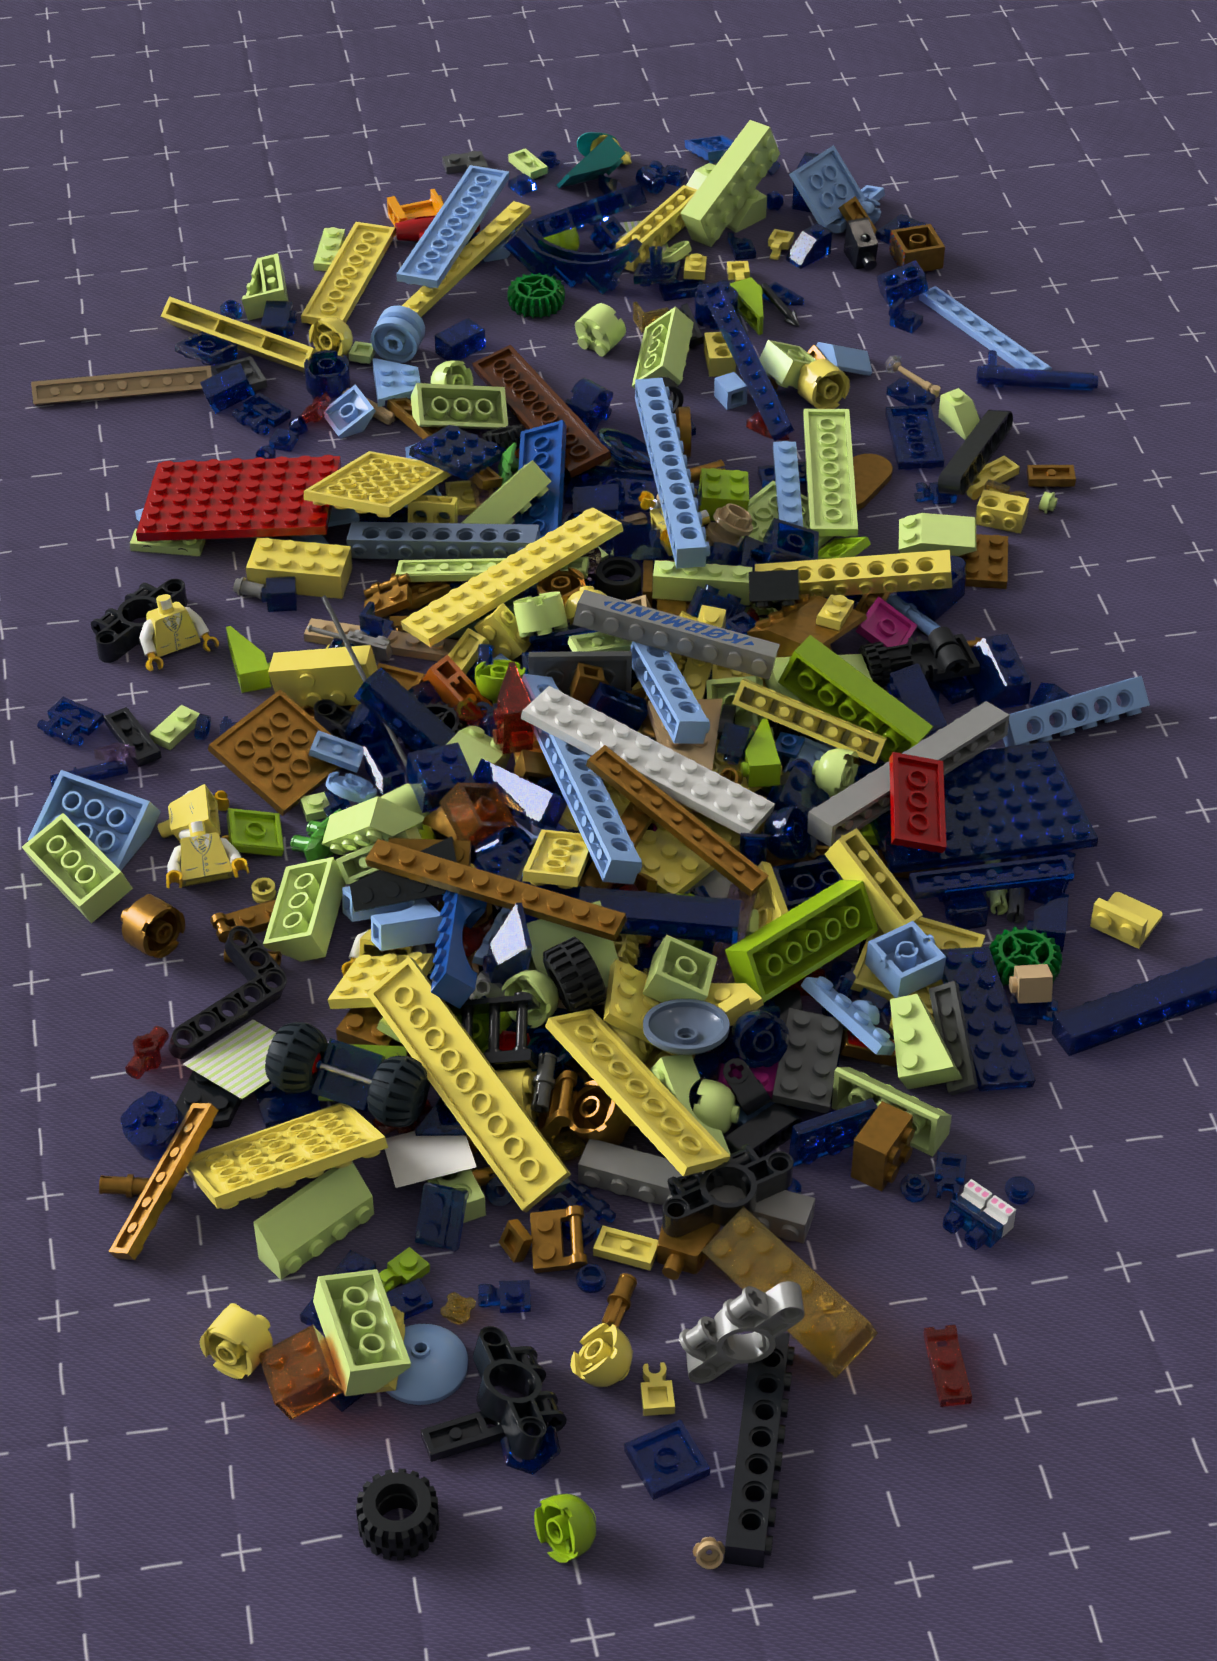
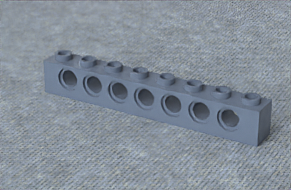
(438, 540)

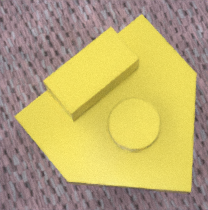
(734, 999)

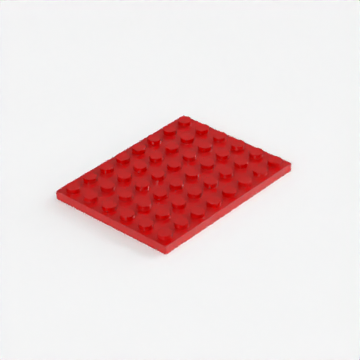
(235, 499)

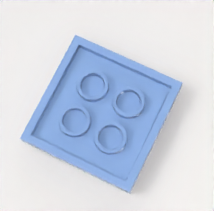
(826, 185)

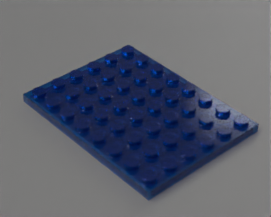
(996, 809)

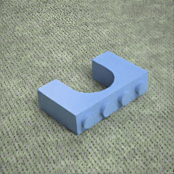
(397, 924)

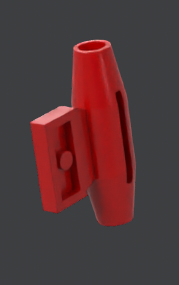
(414, 228)

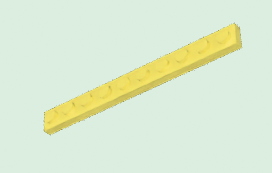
(470, 256)

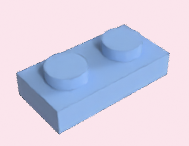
(337, 751)

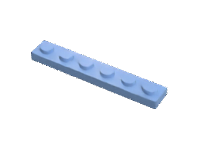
(787, 482)

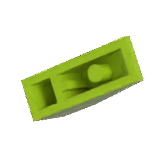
(750, 302)
(248, 662)
(761, 761)

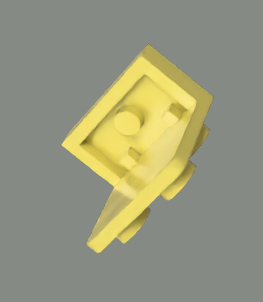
(1125, 918)

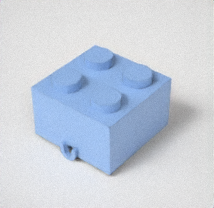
(905, 959)

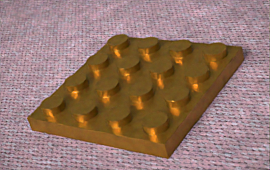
(272, 751)

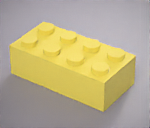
(316, 566)

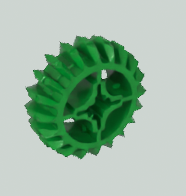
(536, 295)
(1024, 948)

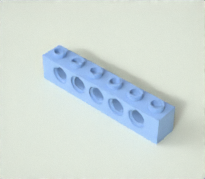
(1130, 691)
(669, 694)

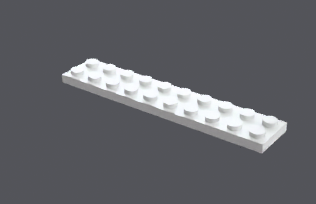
(670, 771)

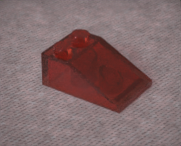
(512, 732)

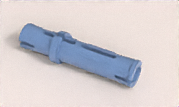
(924, 623)

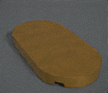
(871, 476)

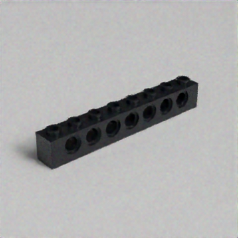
(743, 1545)

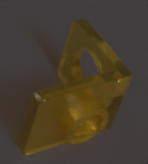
(647, 317)

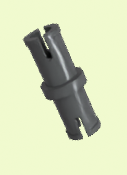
(543, 1082)

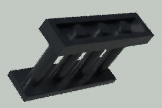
(521, 1002)

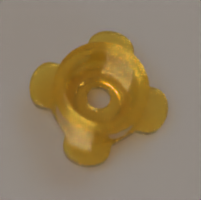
(458, 1315)

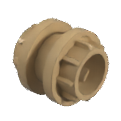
(730, 526)

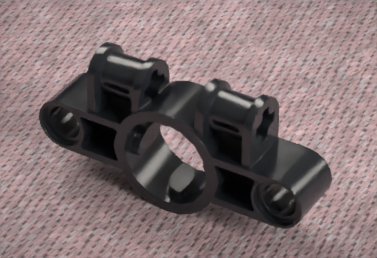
(115, 630)
(694, 1206)
(521, 1418)

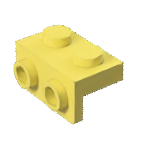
(502, 632)

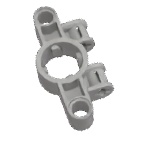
(713, 1343)

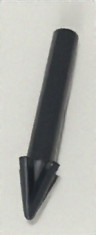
(790, 316)

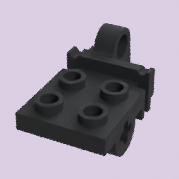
(939, 657)

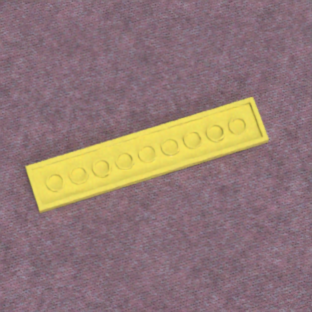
(511, 576)
(469, 1085)

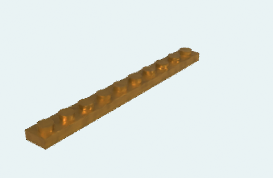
(496, 889)

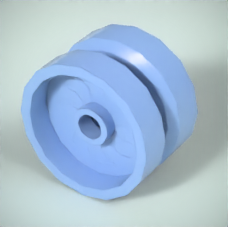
(398, 334)

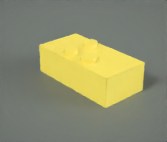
(321, 674)

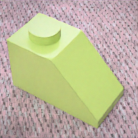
(958, 412)

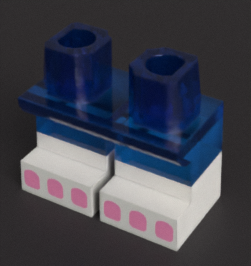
(980, 1215)

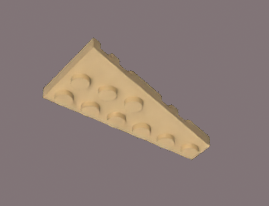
(700, 753)

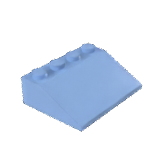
(107, 816)

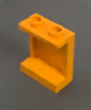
(413, 210)

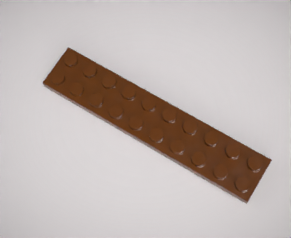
(538, 405)

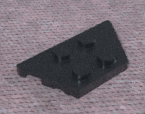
(202, 1090)

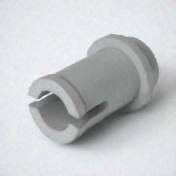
(248, 588)

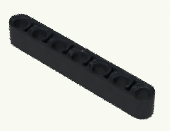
(975, 452)

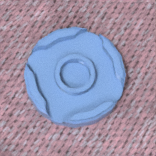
(350, 787)

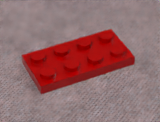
(917, 802)

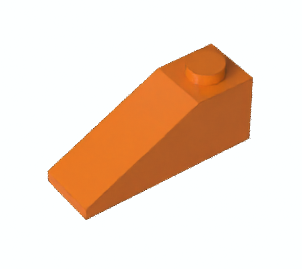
(452, 683)

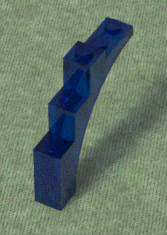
(571, 266)

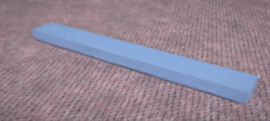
(981, 330)

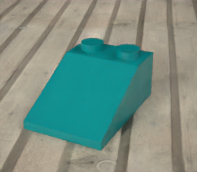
(600, 160)

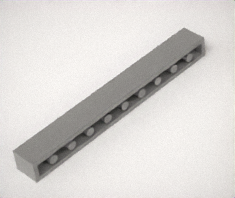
(871, 795)

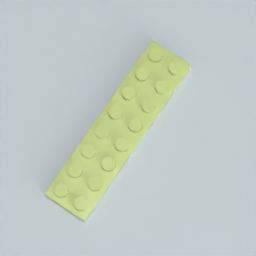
(830, 472)

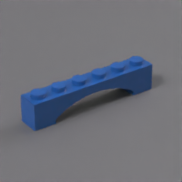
(452, 975)

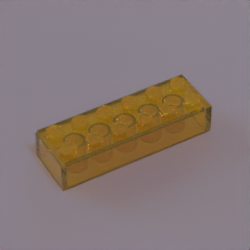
(755, 1257)

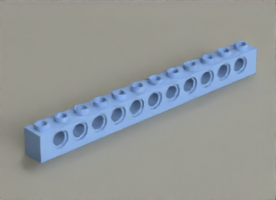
(671, 474)
(587, 801)

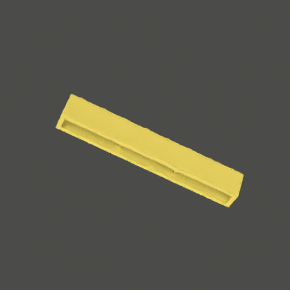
(246, 336)

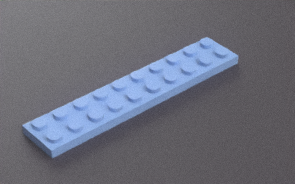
(452, 227)

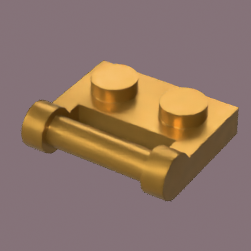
(559, 1106)
(548, 1239)

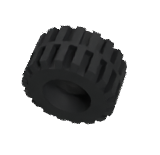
(574, 975)
(397, 1536)

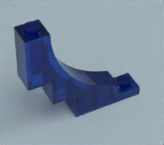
(587, 211)

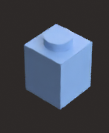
(730, 390)

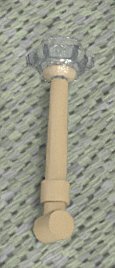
(894, 364)

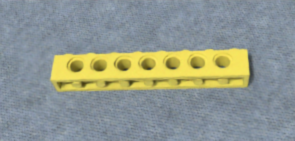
(870, 573)

